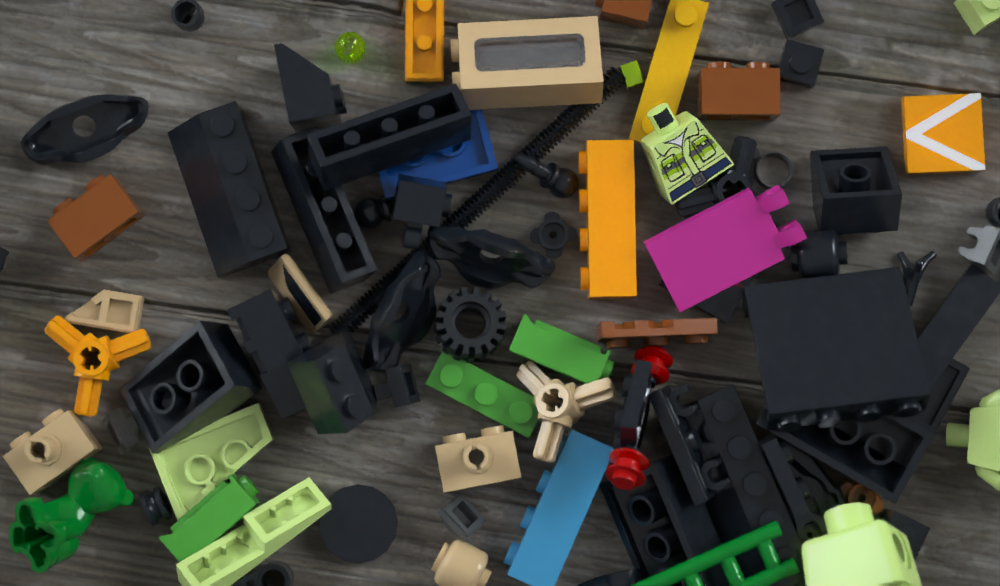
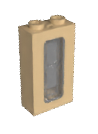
(528, 62)

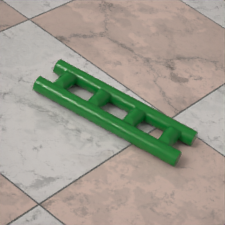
(725, 556)

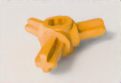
(110, 355)

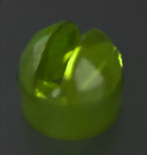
(358, 48)

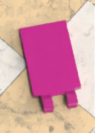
(722, 245)

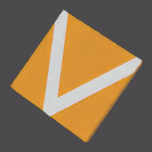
(943, 134)

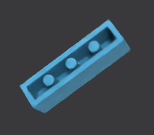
(559, 511)

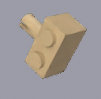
(51, 451)
(477, 460)

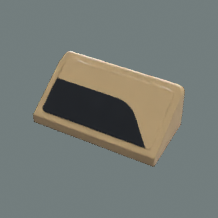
(304, 298)

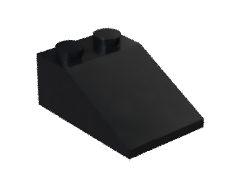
(190, 385)

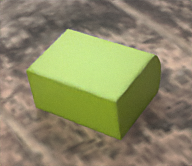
(632, 74)

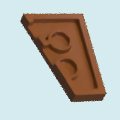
(656, 333)

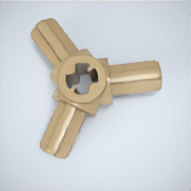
(573, 399)

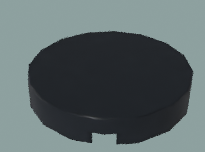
(359, 524)

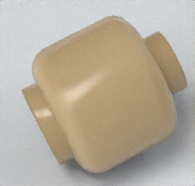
(461, 565)

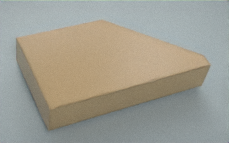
(110, 311)

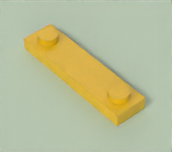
(670, 62)

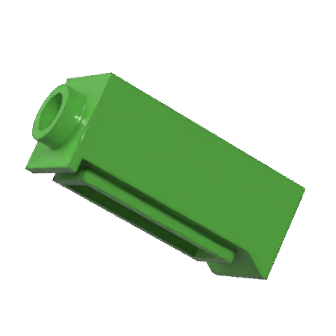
(561, 351)
(212, 517)

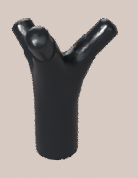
(913, 272)

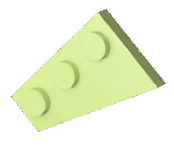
(210, 455)

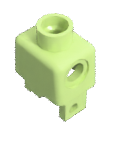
(858, 551)

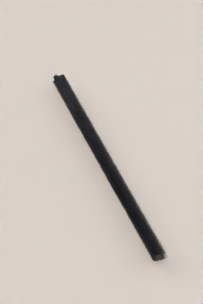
(483, 197)

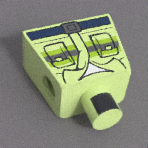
(681, 153)

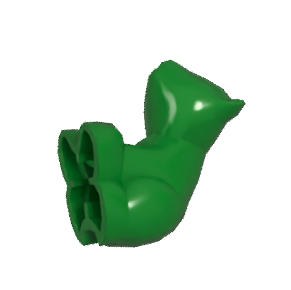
(52, 530)

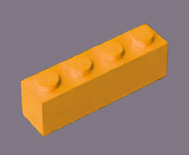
(609, 219)

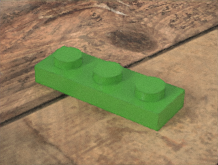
(484, 393)

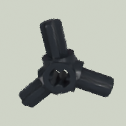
(738, 175)

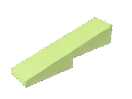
(260, 536)

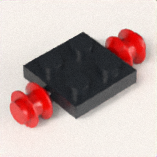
(631, 419)

